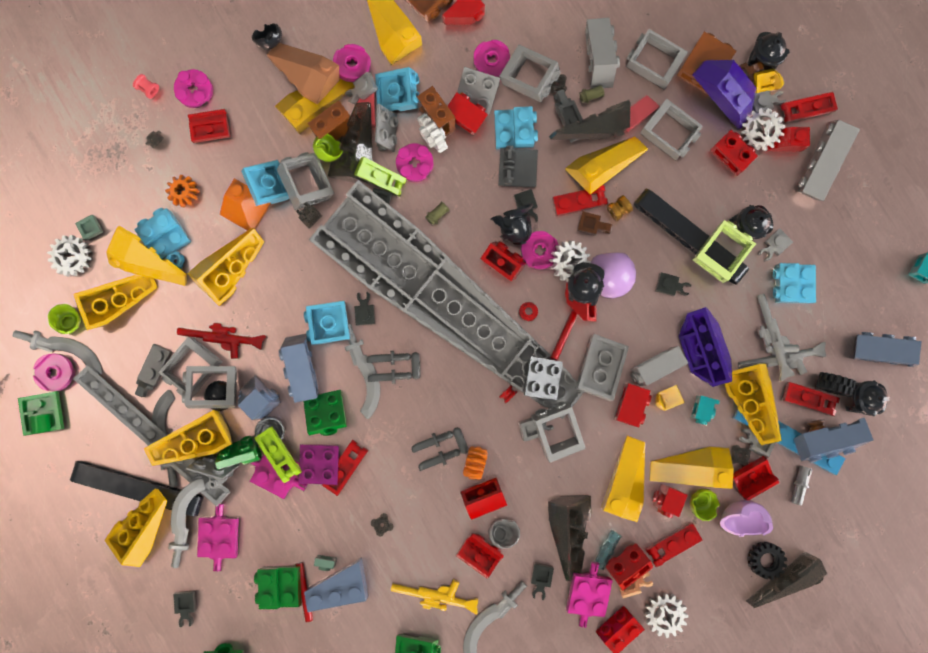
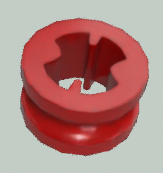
(508, 394)

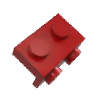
(754, 478)
(479, 555)
(619, 630)

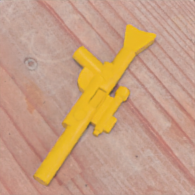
(433, 597)

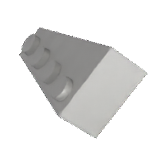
(827, 159)

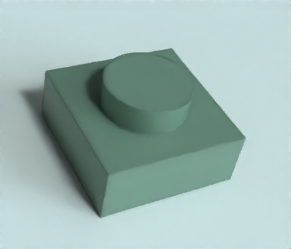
(89, 227)
(325, 563)

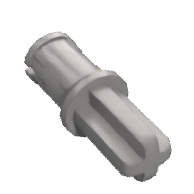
(801, 485)

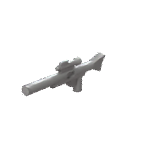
(772, 335)
(793, 359)

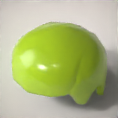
(327, 148)
(64, 319)
(704, 504)

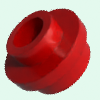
(532, 306)

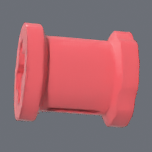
(147, 87)

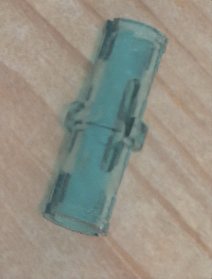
(607, 549)

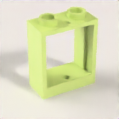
(713, 267)

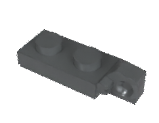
(566, 110)
(149, 376)

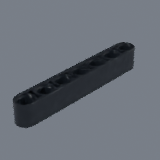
(685, 231)
(128, 485)

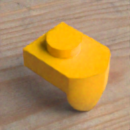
(768, 80)
(669, 398)

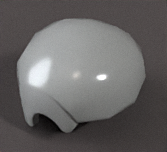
(268, 422)
(504, 533)

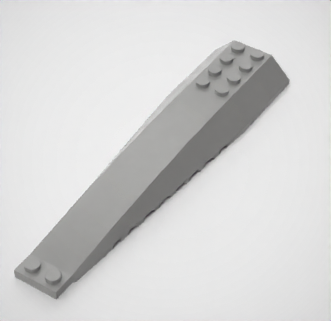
(424, 283)

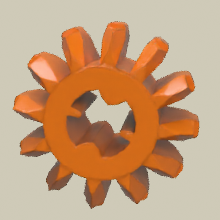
(185, 196)
(475, 463)

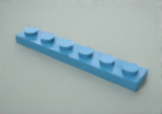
(831, 465)

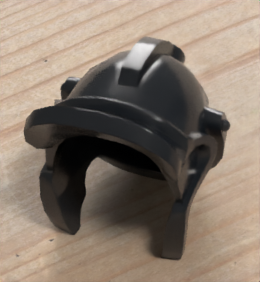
(769, 49)
(749, 221)
(515, 225)
(589, 291)
(869, 398)

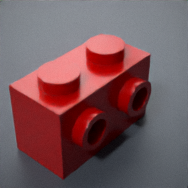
(466, 113)
(734, 152)
(503, 260)
(632, 405)
(483, 498)
(669, 501)
(629, 566)

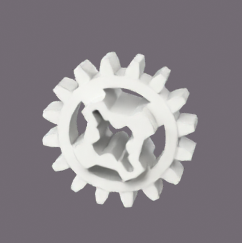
(770, 125)
(431, 133)
(564, 255)
(71, 264)
(673, 613)

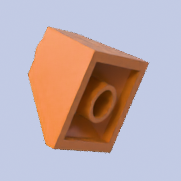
(240, 207)

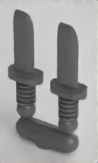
(415, 361)
(463, 448)

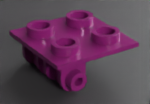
(319, 464)

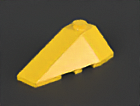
(393, 29)
(301, 110)
(601, 165)
(133, 257)
(224, 267)
(108, 301)
(755, 400)

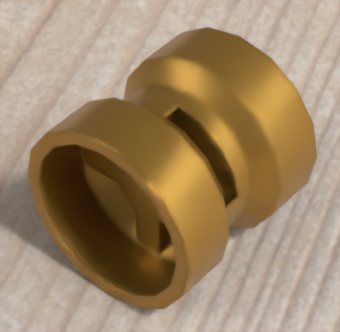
(619, 208)

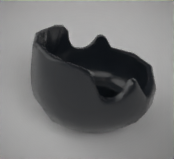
(268, 37)
(216, 391)

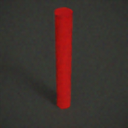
(564, 335)
(308, 615)

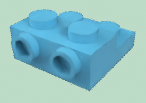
(397, 89)
(515, 127)
(265, 183)
(162, 233)
(794, 283)
(327, 323)

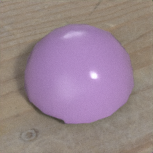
(619, 273)
(746, 519)

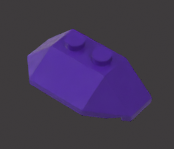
(728, 88)
(706, 348)

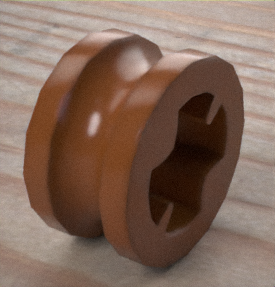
(816, 425)

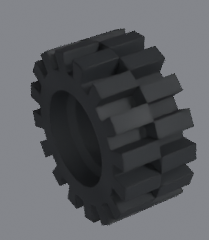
(836, 384)
(777, 566)

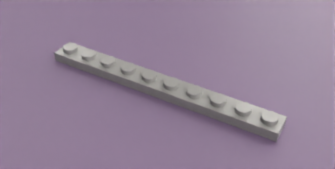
(141, 426)

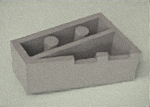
(601, 52)

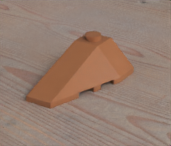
(308, 71)

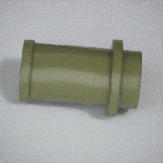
(591, 94)
(433, 216)

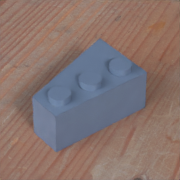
(887, 349)
(299, 368)
(257, 399)
(832, 441)
(338, 589)

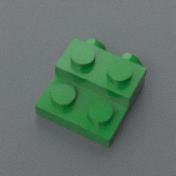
(278, 587)
(411, 644)

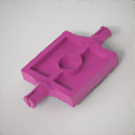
(268, 479)
(218, 537)
(589, 594)

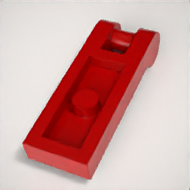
(809, 107)
(579, 201)
(810, 398)
(347, 466)
(674, 544)

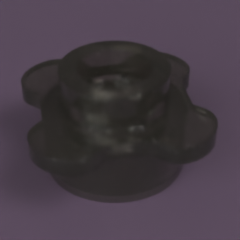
(561, 80)
(154, 139)
(745, 455)
(387, 525)

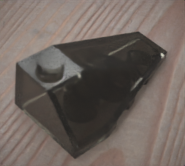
(607, 124)
(355, 144)
(568, 524)
(798, 575)

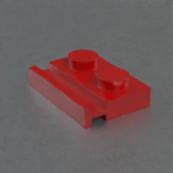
(208, 125)

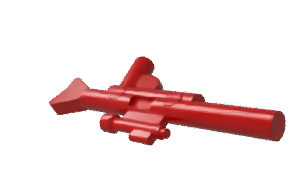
(220, 335)

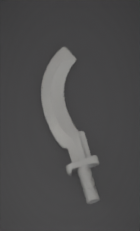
(61, 344)
(366, 369)
(158, 419)
(178, 517)
(488, 616)

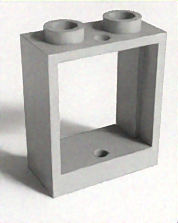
(663, 45)
(516, 62)
(680, 116)
(325, 190)
(202, 351)
(658, 366)
(230, 401)
(563, 448)

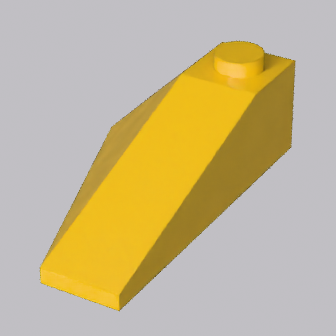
(197, 439)
(700, 468)
(626, 487)
(134, 536)

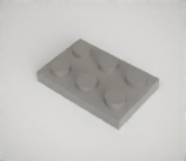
(602, 367)

